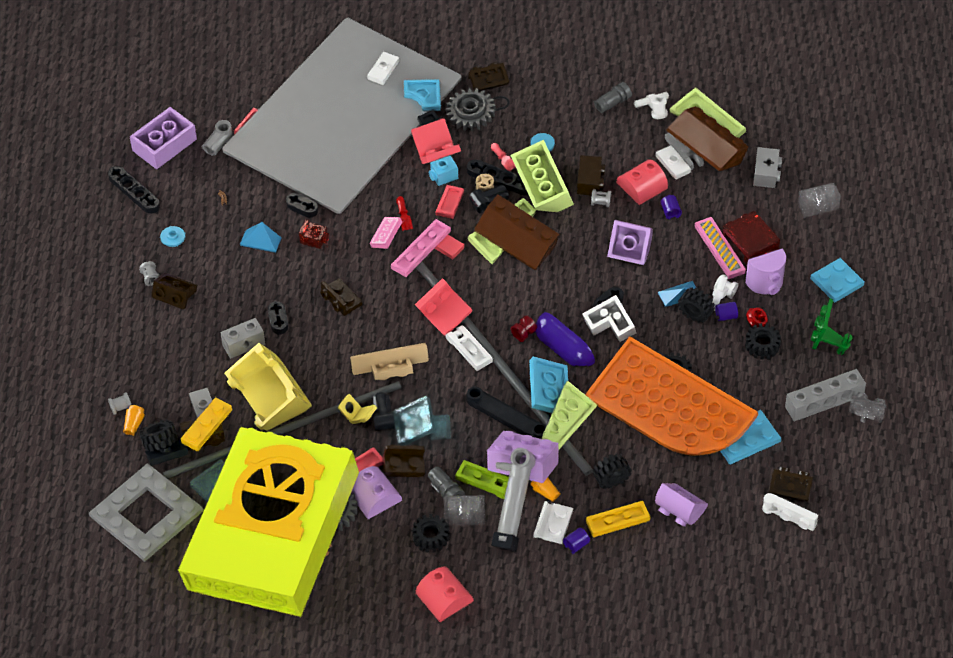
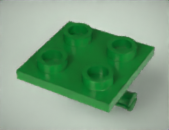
(826, 334)

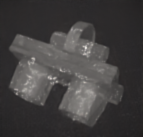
(867, 408)

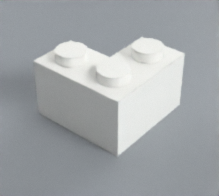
(610, 314)

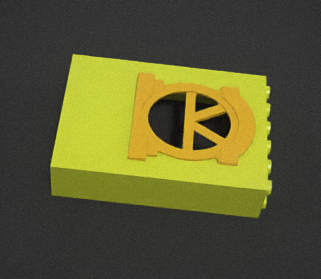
(276, 560)

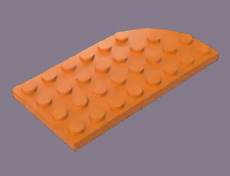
(669, 402)

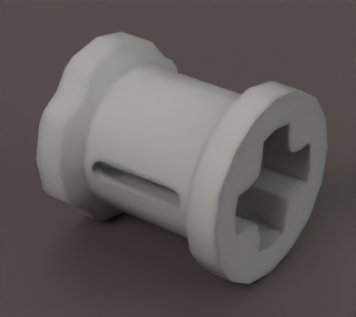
(601, 198)
(150, 272)
(119, 403)

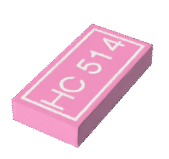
(386, 232)

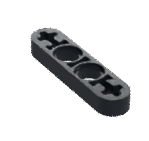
(501, 174)
(133, 190)

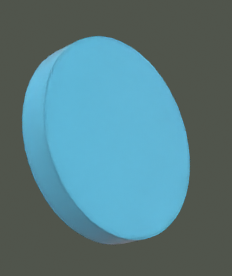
(548, 139)
(172, 236)

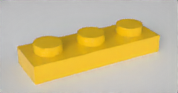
(206, 424)
(617, 519)

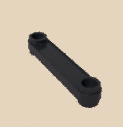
(504, 413)

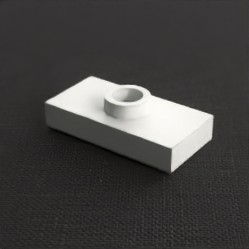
(383, 68)
(673, 162)

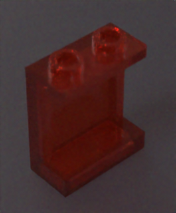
(751, 236)

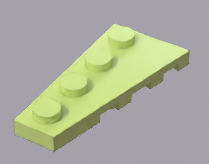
(698, 99)
(489, 249)
(568, 415)

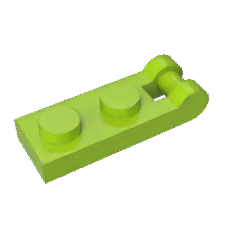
(482, 478)

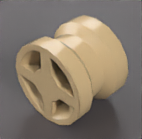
(486, 180)

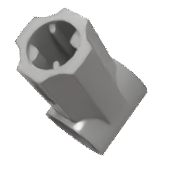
(218, 138)

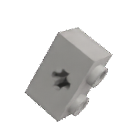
(766, 167)
(242, 338)

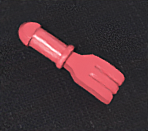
(506, 161)

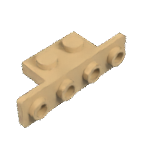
(390, 362)

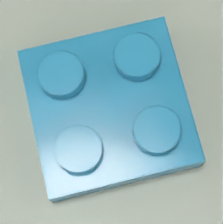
(837, 280)

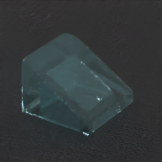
(442, 427)

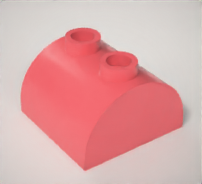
(643, 181)
(443, 593)

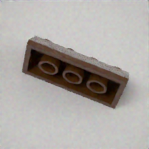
(708, 139)
(516, 232)

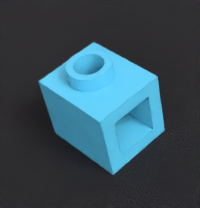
(443, 170)

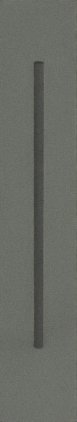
(281, 430)

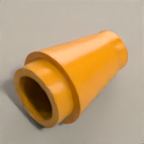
(133, 419)
(546, 489)

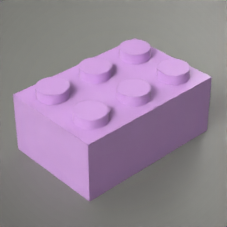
(163, 137)
(543, 449)

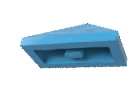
(261, 238)
(672, 295)

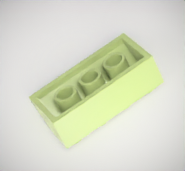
(542, 178)

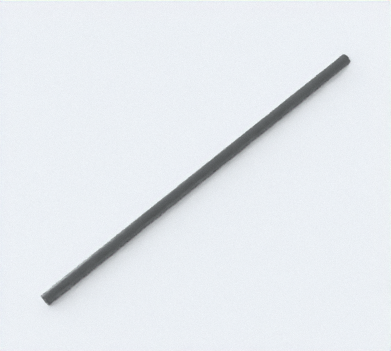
(510, 375)

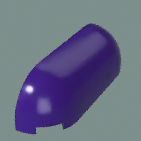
(563, 341)

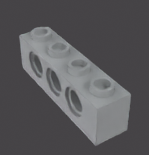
(824, 395)

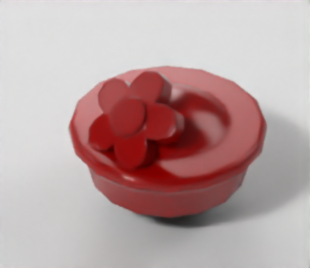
(756, 316)

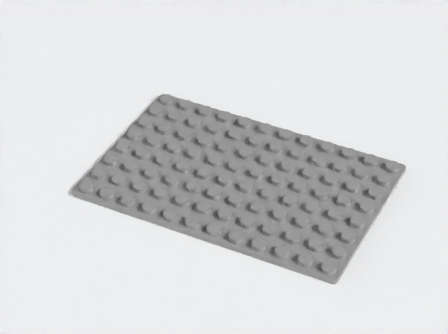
(330, 124)

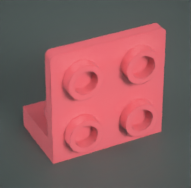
(434, 141)
(443, 307)

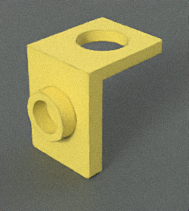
(359, 413)

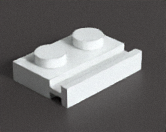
(553, 522)

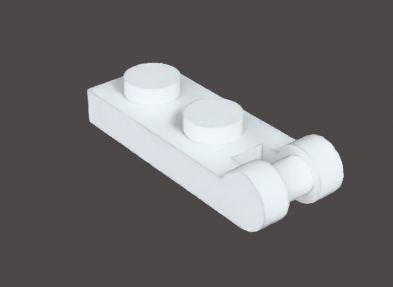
(469, 348)
(789, 511)

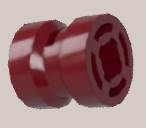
(523, 328)

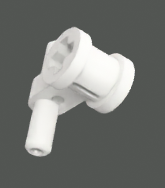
(657, 103)
(722, 288)

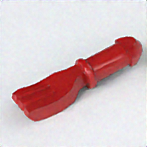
(406, 220)

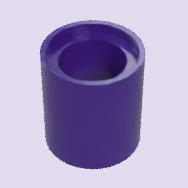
(671, 207)
(726, 311)
(576, 540)

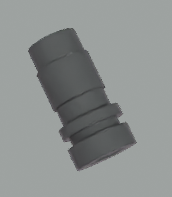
(612, 98)
(443, 483)

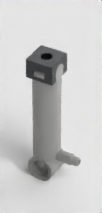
(514, 499)

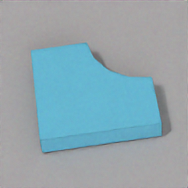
(424, 92)

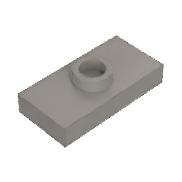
(200, 400)

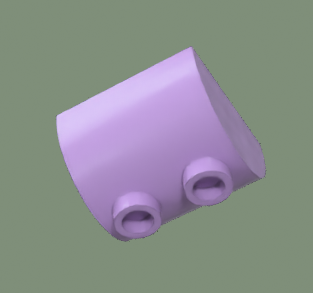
(630, 242)
(766, 272)
(374, 492)
(680, 503)

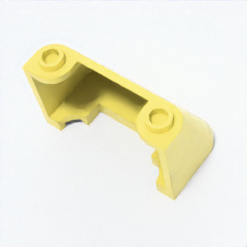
(267, 387)

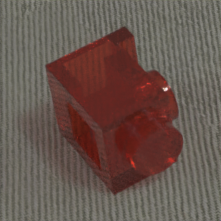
(313, 234)

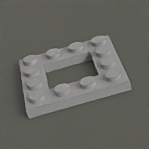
(145, 545)

